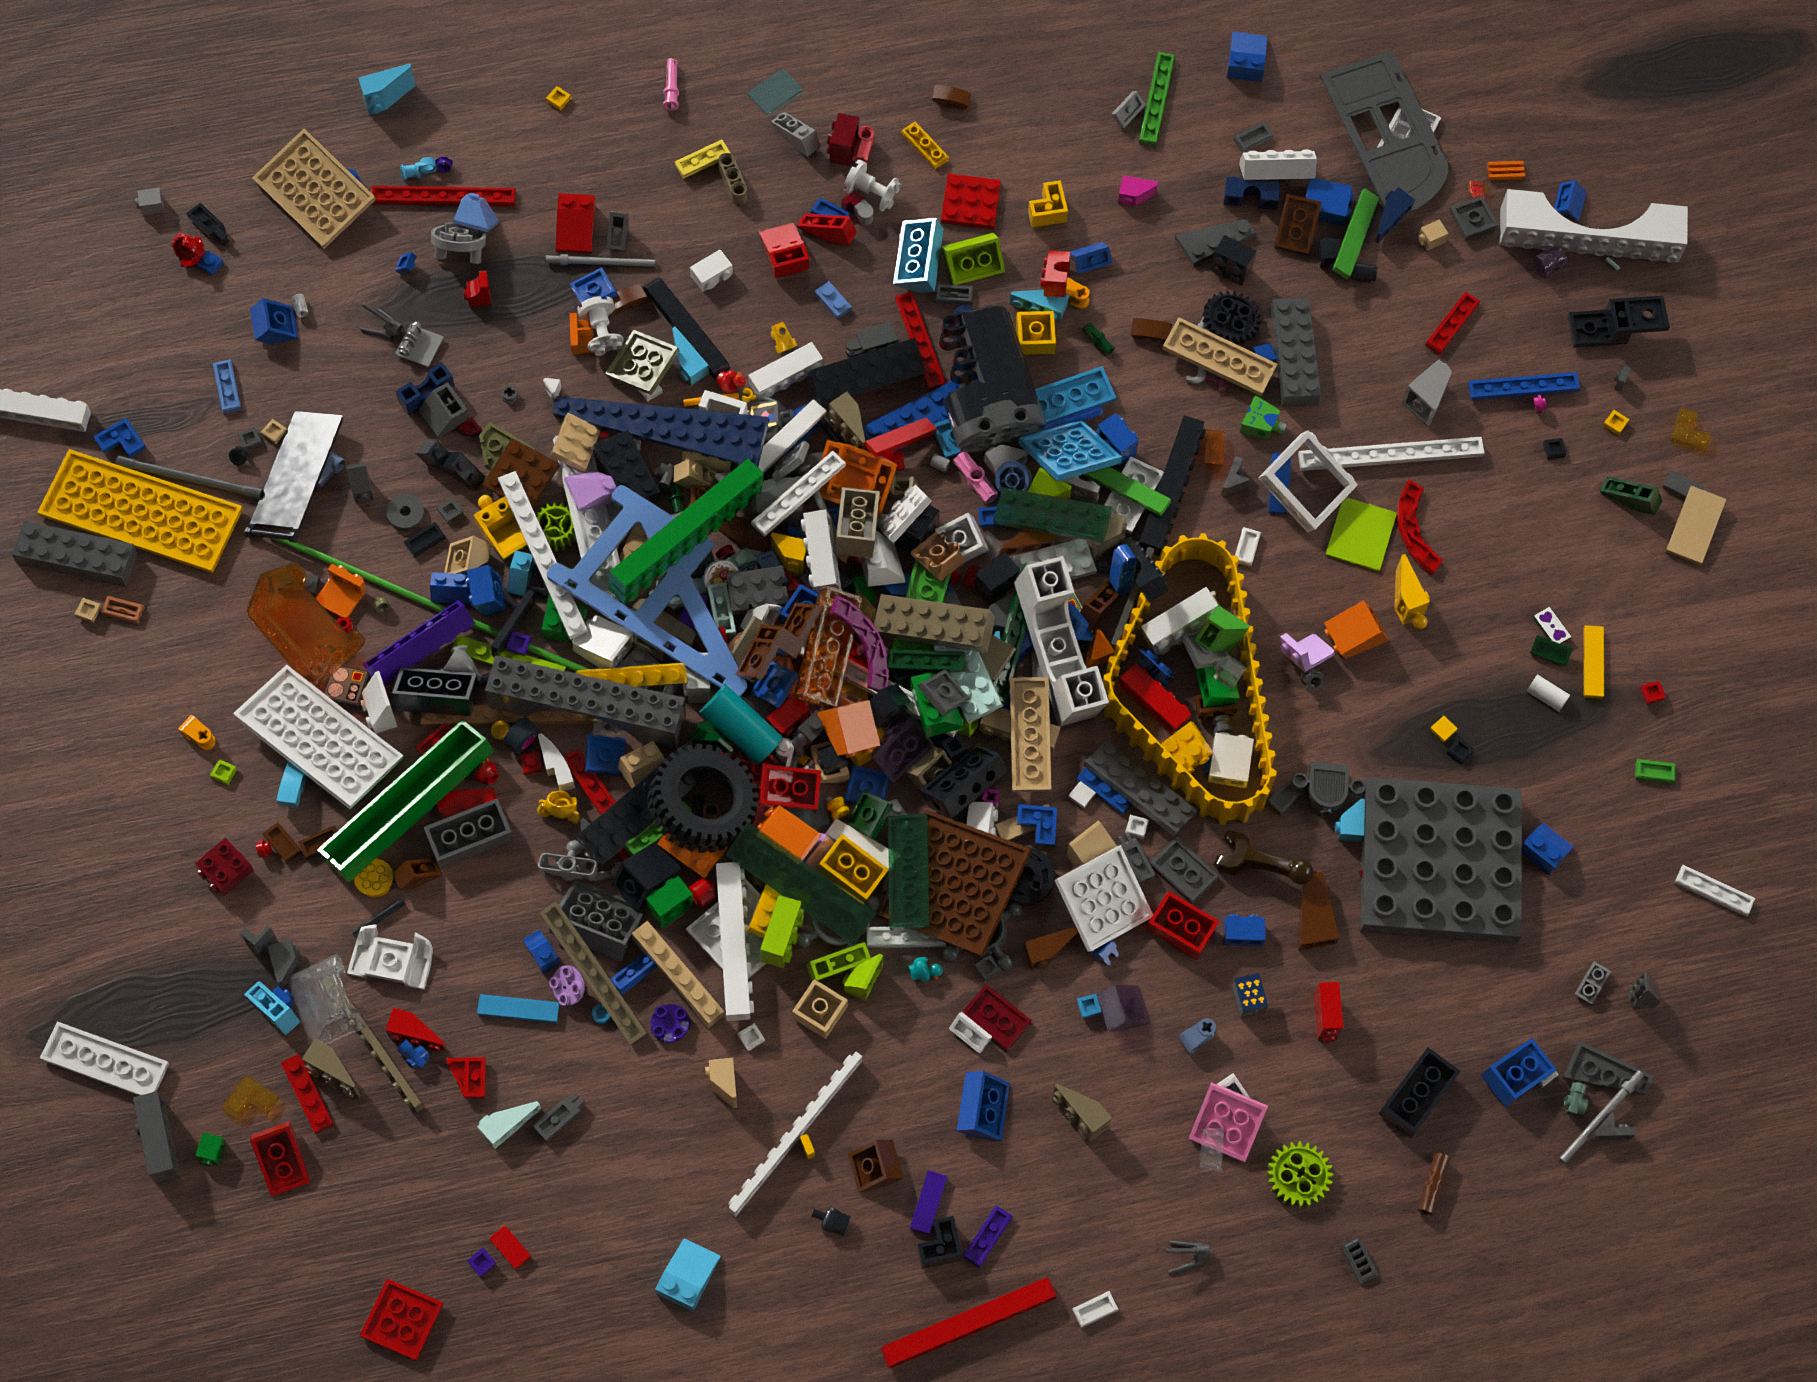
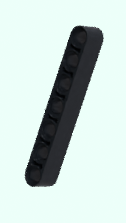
(680, 318)

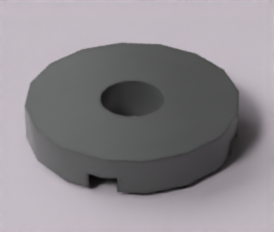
(403, 502)

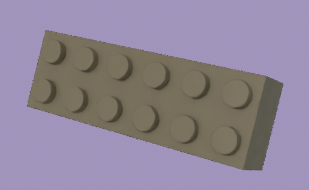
(934, 623)

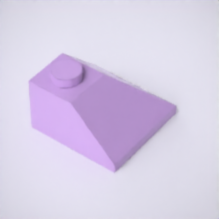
(591, 489)

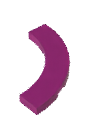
(870, 640)

